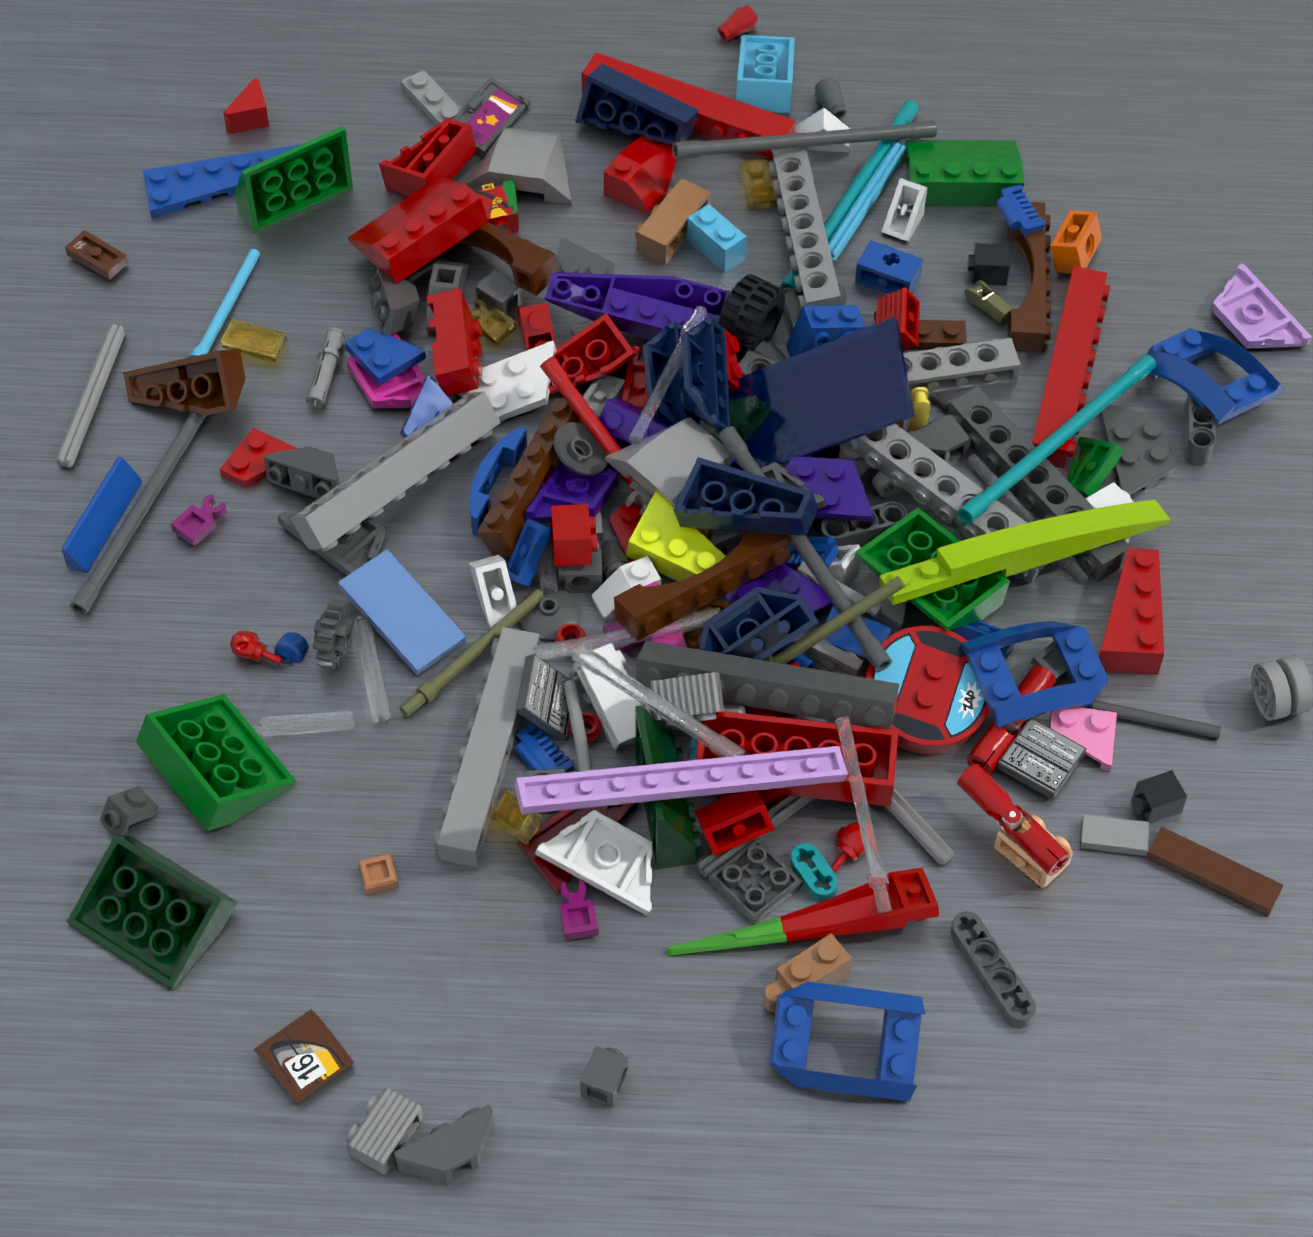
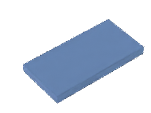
(402, 612)

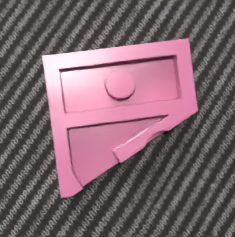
(1090, 729)

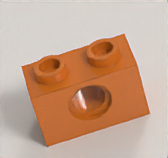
(1076, 241)

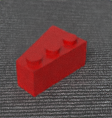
(438, 154)
(456, 344)

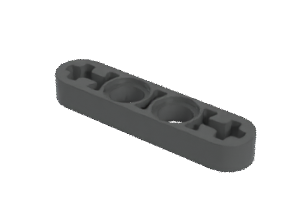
(996, 967)

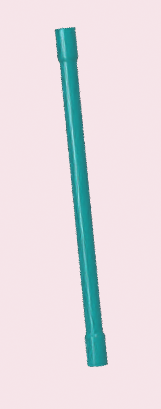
(904, 116)
(982, 501)

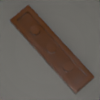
(1214, 871)

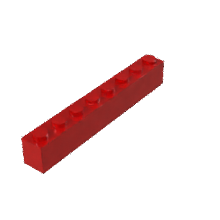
(717, 115)
(1072, 357)

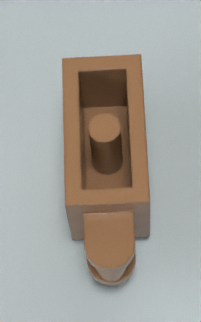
(820, 963)

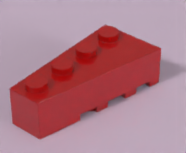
(1135, 623)

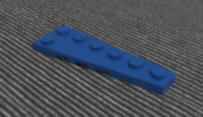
(180, 184)

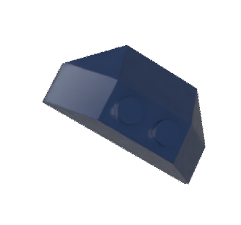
(656, 356)
(705, 374)
(757, 624)

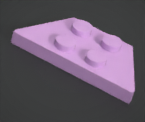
(1256, 314)

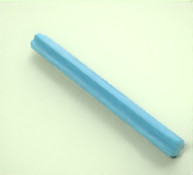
(866, 199)

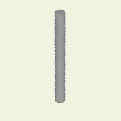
(577, 725)

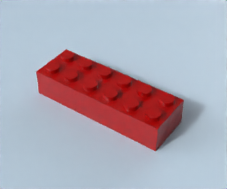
(768, 734)

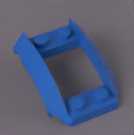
(1225, 402)
(1000, 688)
(897, 1043)

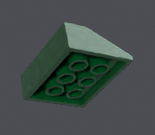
(669, 819)
(150, 910)

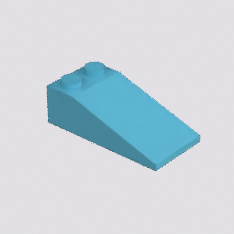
(766, 72)

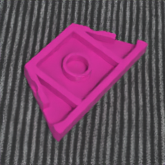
(396, 392)

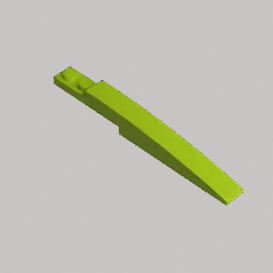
(1025, 547)

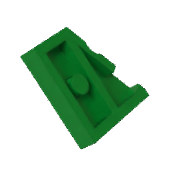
(1093, 464)

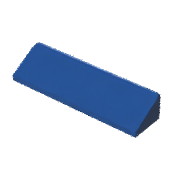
(101, 516)

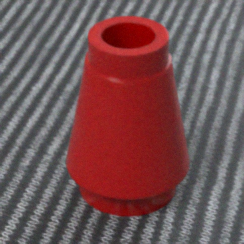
(738, 23)

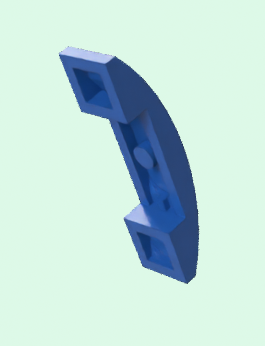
(505, 452)

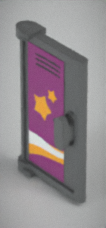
(494, 111)

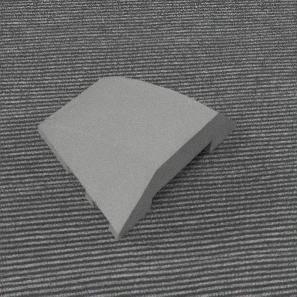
(530, 159)
(668, 457)

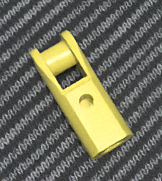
(922, 408)

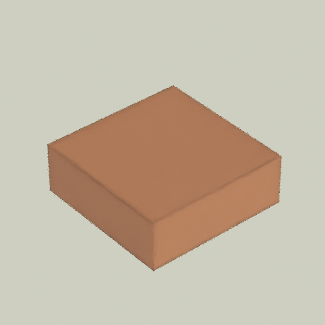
(378, 874)

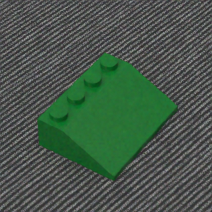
(964, 170)
(294, 180)
(917, 540)
(213, 760)

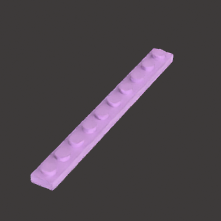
(679, 779)

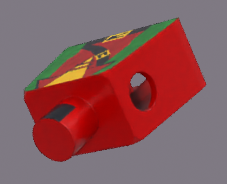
(500, 204)

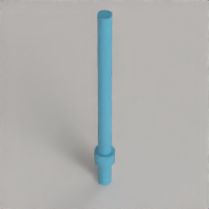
(227, 304)

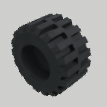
(752, 311)

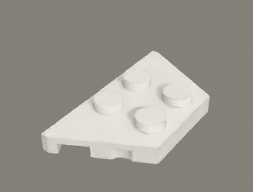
(517, 382)
(605, 857)

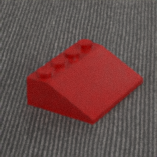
(420, 227)

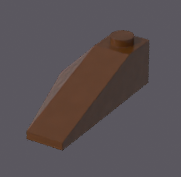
(194, 384)

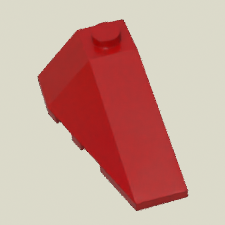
(640, 174)
(593, 352)

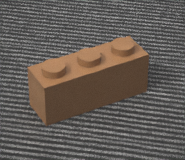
(667, 224)

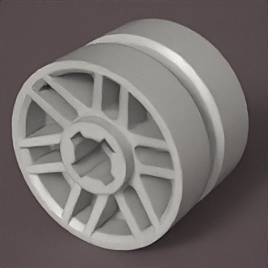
(1282, 687)

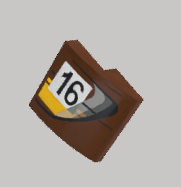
(303, 1056)

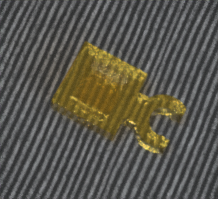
(494, 323)

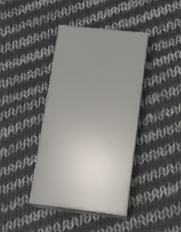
(1114, 835)

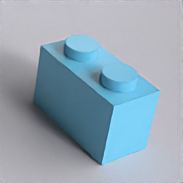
(716, 238)

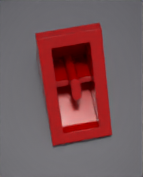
(247, 110)

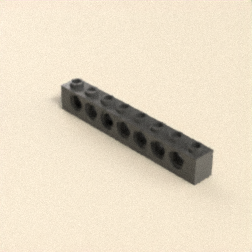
(1042, 489)

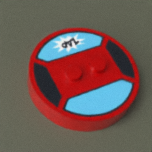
(937, 690)

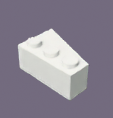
(611, 704)

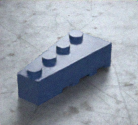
(635, 108)
(742, 501)

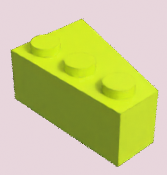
(671, 548)

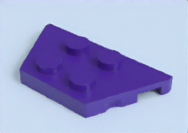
(837, 483)
(571, 488)
(786, 580)

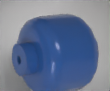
(291, 648)

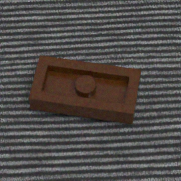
(96, 254)
(940, 334)

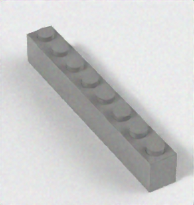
(395, 471)
(486, 753)

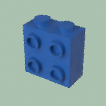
(821, 325)

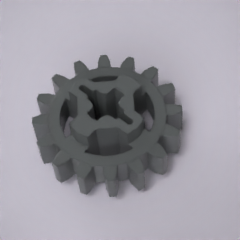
(333, 634)

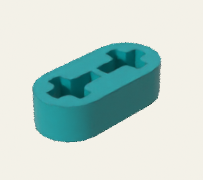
(819, 869)

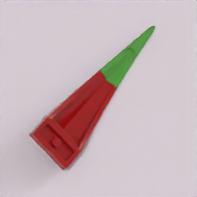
(844, 914)

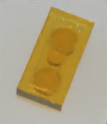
(758, 184)
(254, 340)
(510, 818)

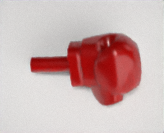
(248, 646)
(849, 846)

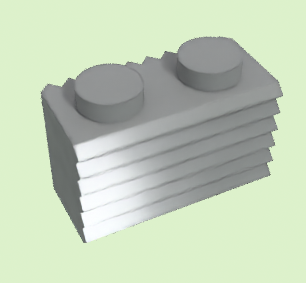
(692, 694)
(388, 1125)

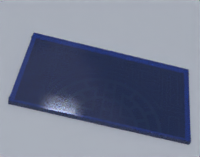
(829, 394)

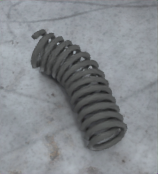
(933, 397)

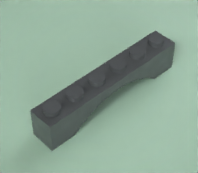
(941, 436)

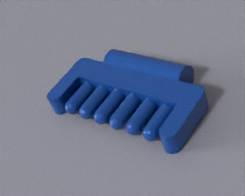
(1019, 211)
(824, 547)
(535, 755)

